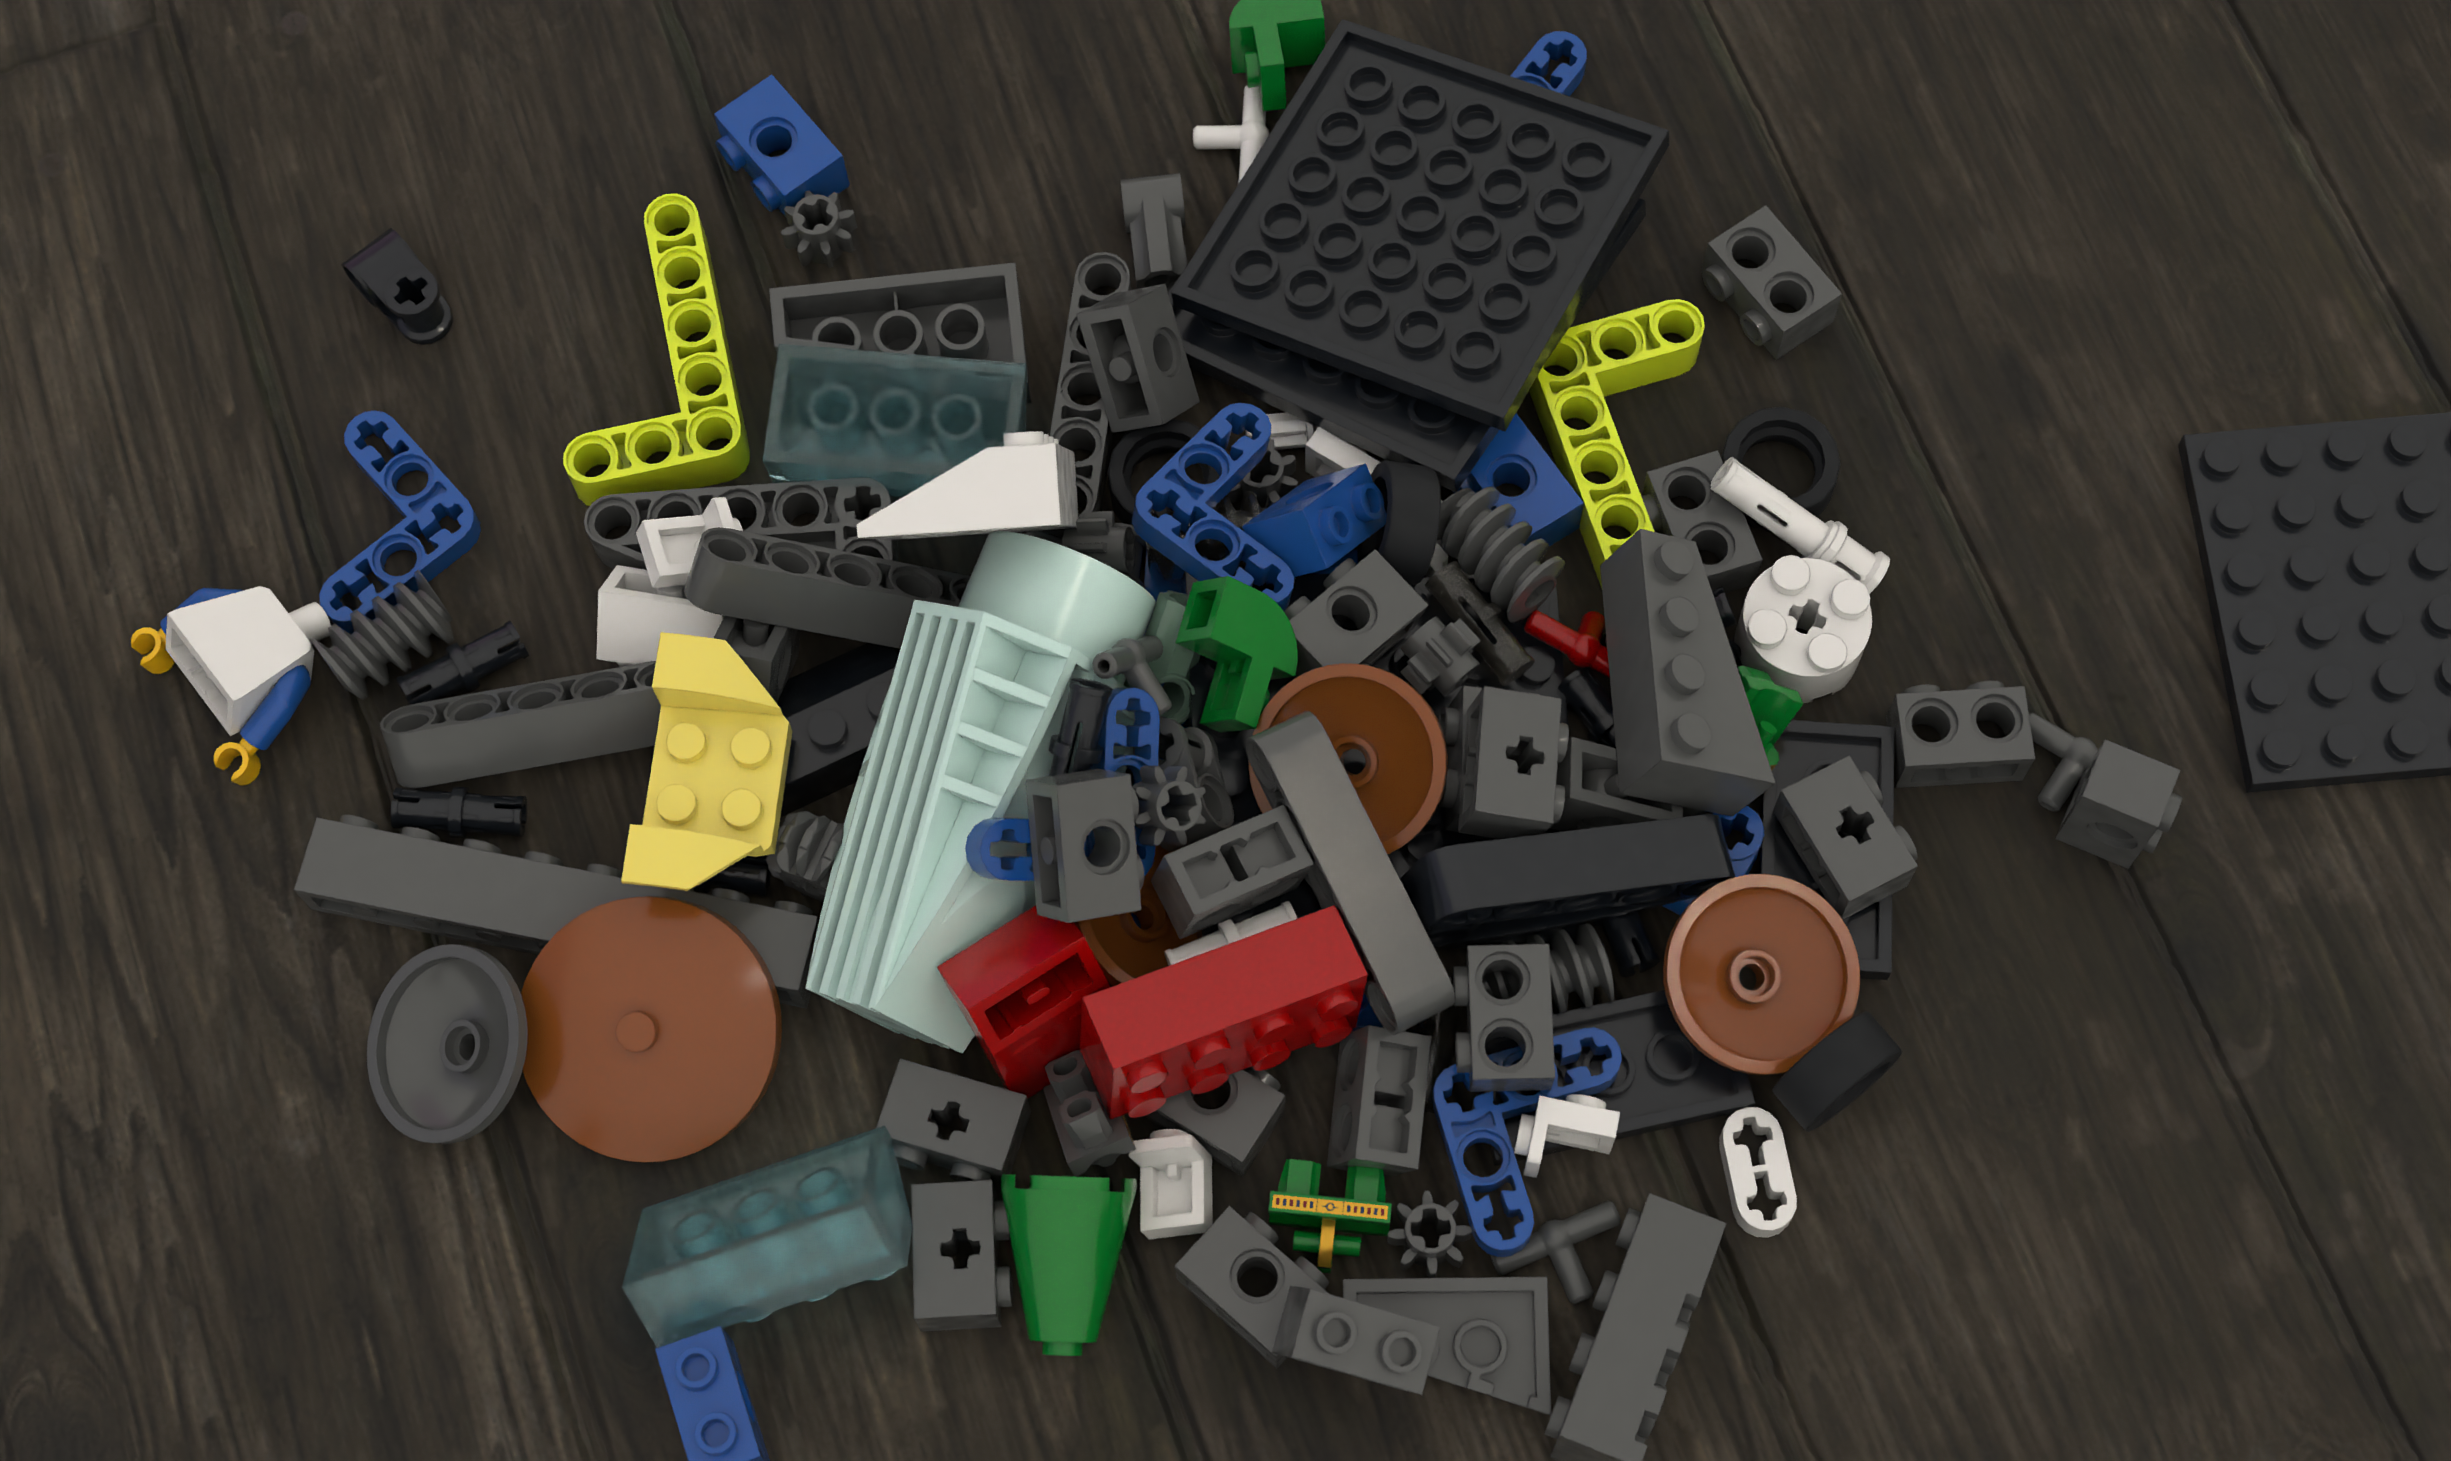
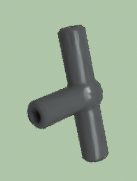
(1132, 659)
(2075, 755)
(1556, 1240)

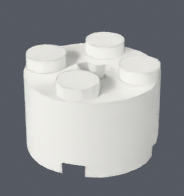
(1812, 598)

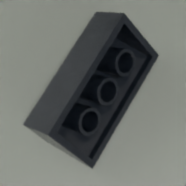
(833, 721)

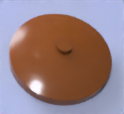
(650, 1028)

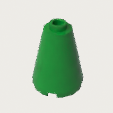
(1066, 1254)

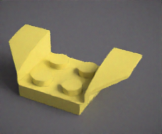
(712, 768)

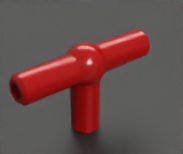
(1580, 646)

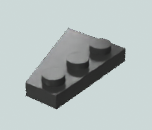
(1488, 1335)

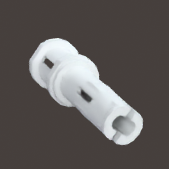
(1797, 525)

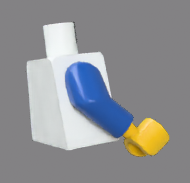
(243, 661)

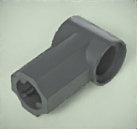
(1155, 219)

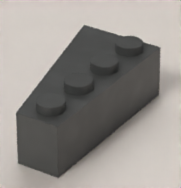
(922, 313)
(1675, 683)
(1638, 1336)

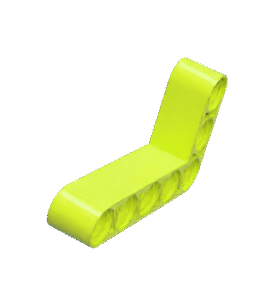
(693, 366)
(1582, 397)

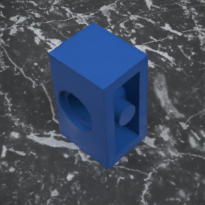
(771, 121)
(1547, 499)
(1321, 520)
(711, 1398)

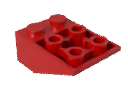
(1025, 995)

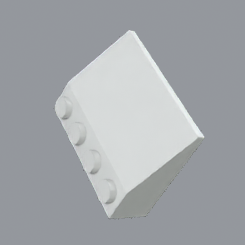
(1002, 488)

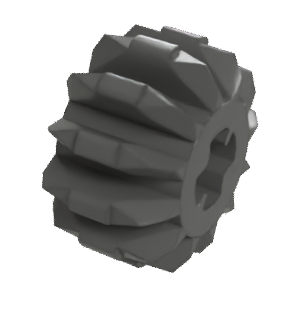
(806, 853)

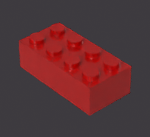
(1222, 1013)

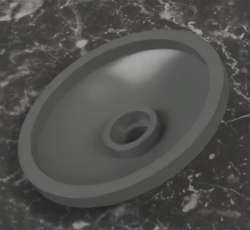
(447, 1044)

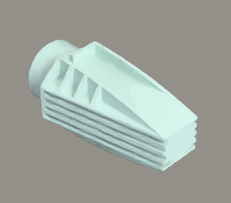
(954, 747)

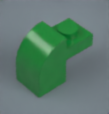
(1273, 37)
(1247, 640)

